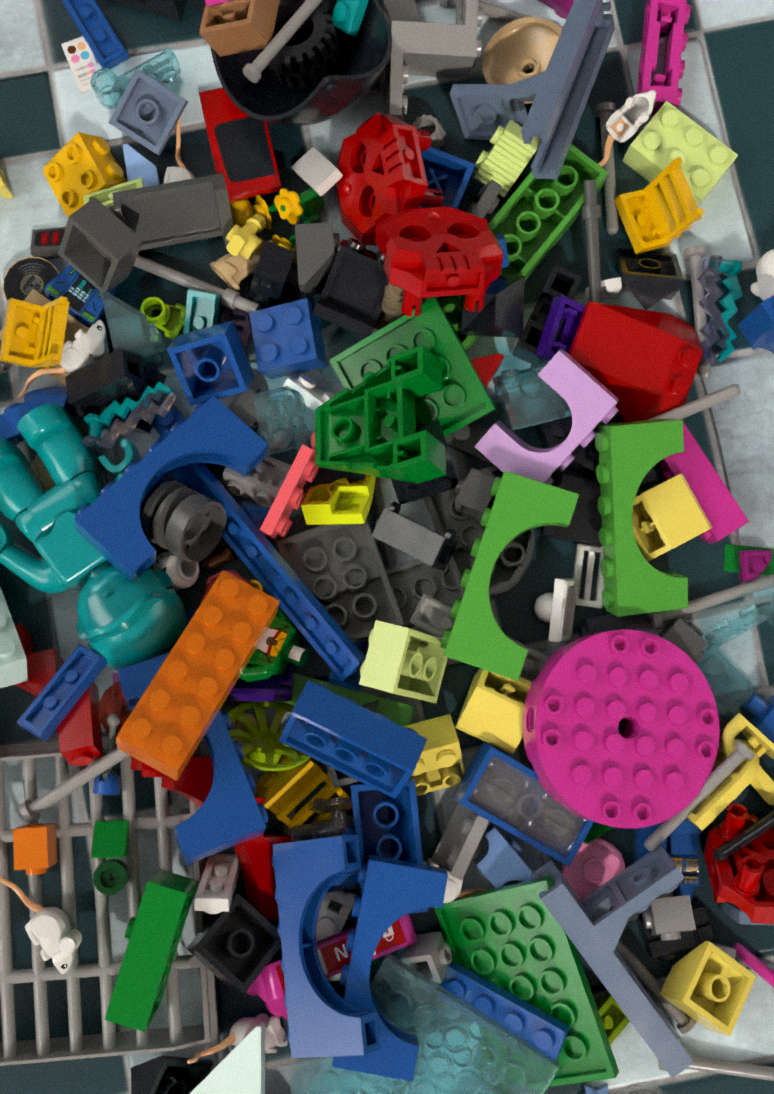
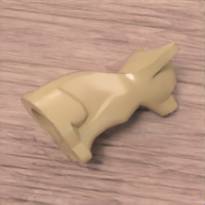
(235, 268)

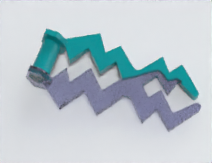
(717, 319)
(100, 442)

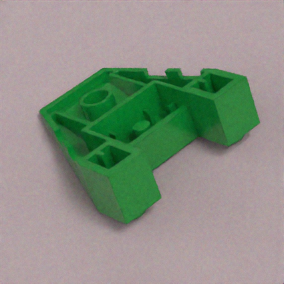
(375, 422)

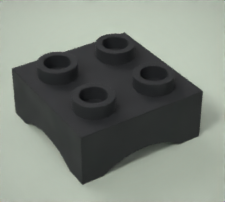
(586, 517)

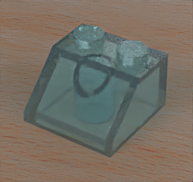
(132, 330)
(527, 399)

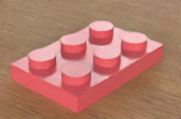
(290, 494)

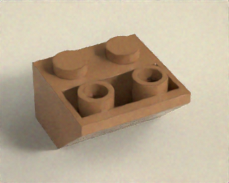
(239, 25)

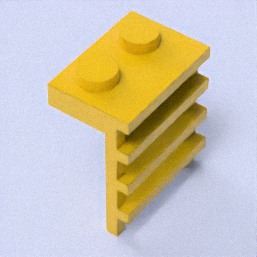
(659, 210)
(34, 333)
(289, 787)

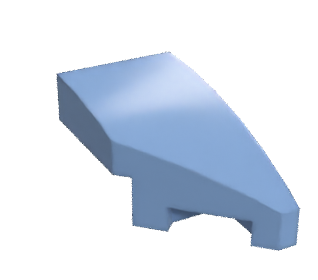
(140, 167)

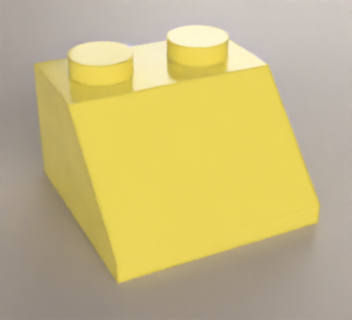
(709, 987)

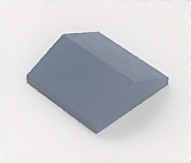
(148, 111)

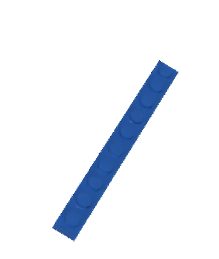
(276, 574)

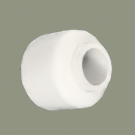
(182, 573)

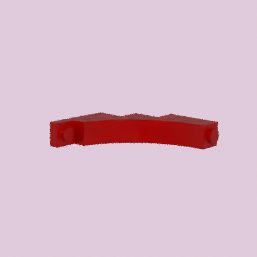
(81, 728)
(253, 854)

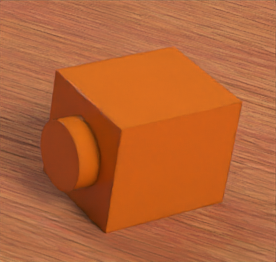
(35, 847)

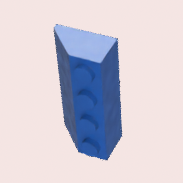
(353, 739)
(387, 824)

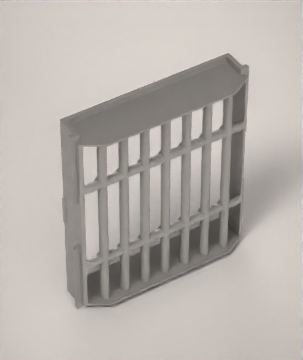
(109, 1042)

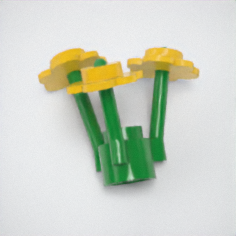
(290, 207)

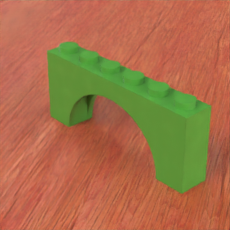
(625, 458)
(516, 509)

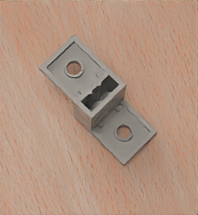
(431, 52)

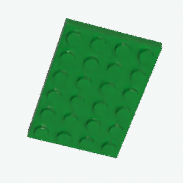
(524, 950)

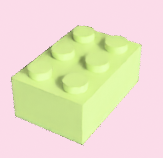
(675, 135)
(403, 662)

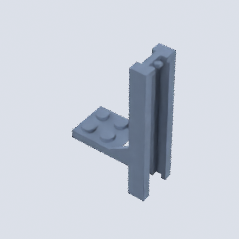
(556, 94)
(597, 933)

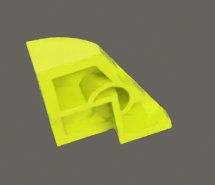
(339, 502)

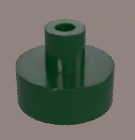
(105, 880)

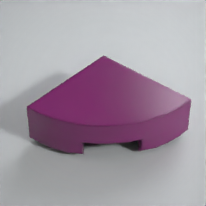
(753, 563)

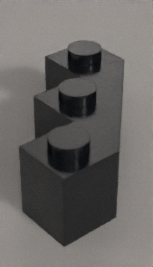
(587, 458)

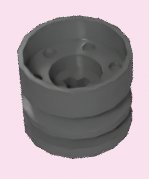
(183, 521)

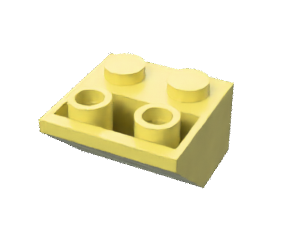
(667, 517)
(495, 710)
(441, 757)

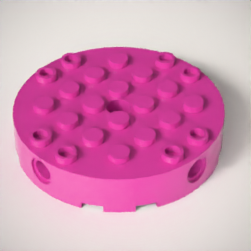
(666, 737)

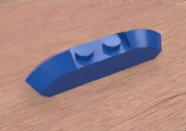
(33, 399)

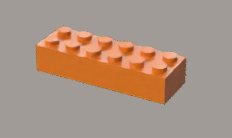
(197, 676)

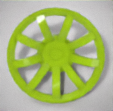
(264, 742)

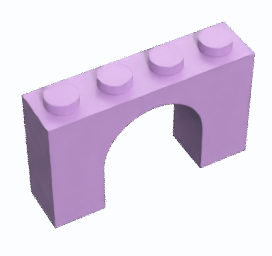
(588, 404)

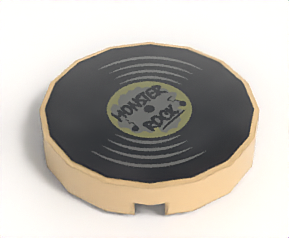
(27, 275)

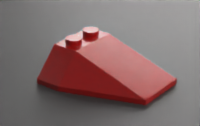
(638, 356)

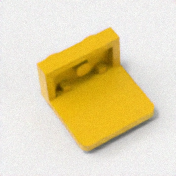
(81, 169)

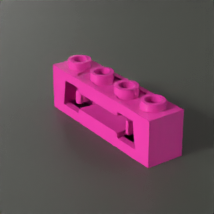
(666, 12)

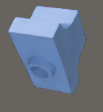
(501, 859)

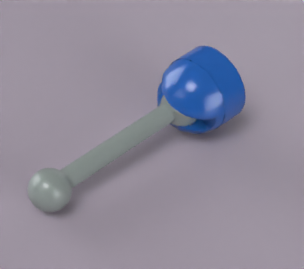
(109, 782)

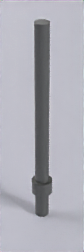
(591, 213)

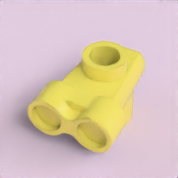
(244, 239)

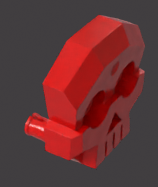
(382, 174)
(439, 255)
(746, 875)

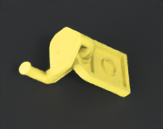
(744, 774)

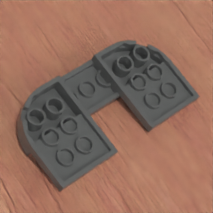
(351, 583)

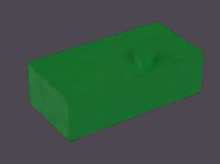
(150, 950)

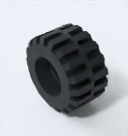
(309, 51)

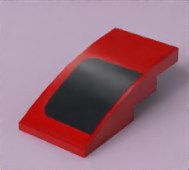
(239, 147)

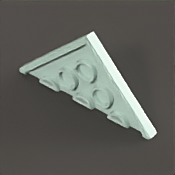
(241, 1069)

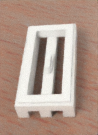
(586, 602)

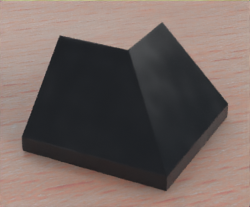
(650, 275)
(501, 312)
(169, 1075)

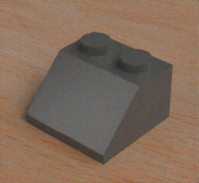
(315, 256)

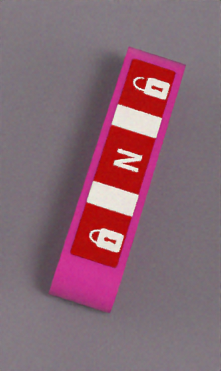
(333, 954)

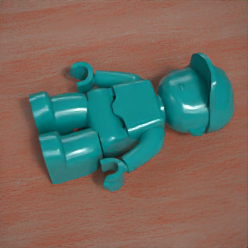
(118, 617)

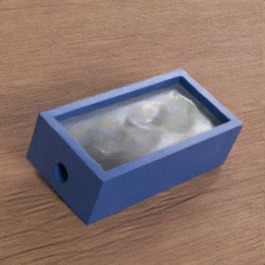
(517, 802)

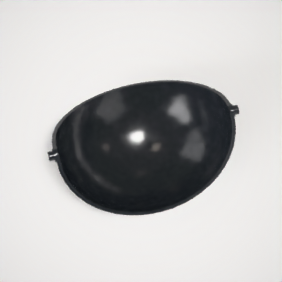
(356, 73)

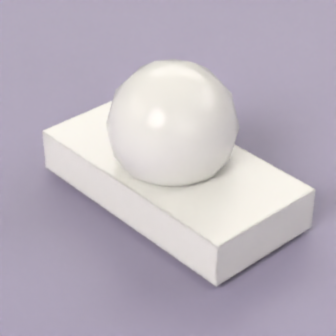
(558, 609)

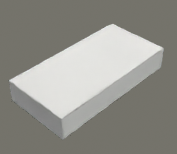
(317, 171)

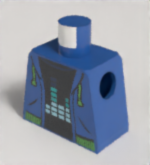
(84, 298)

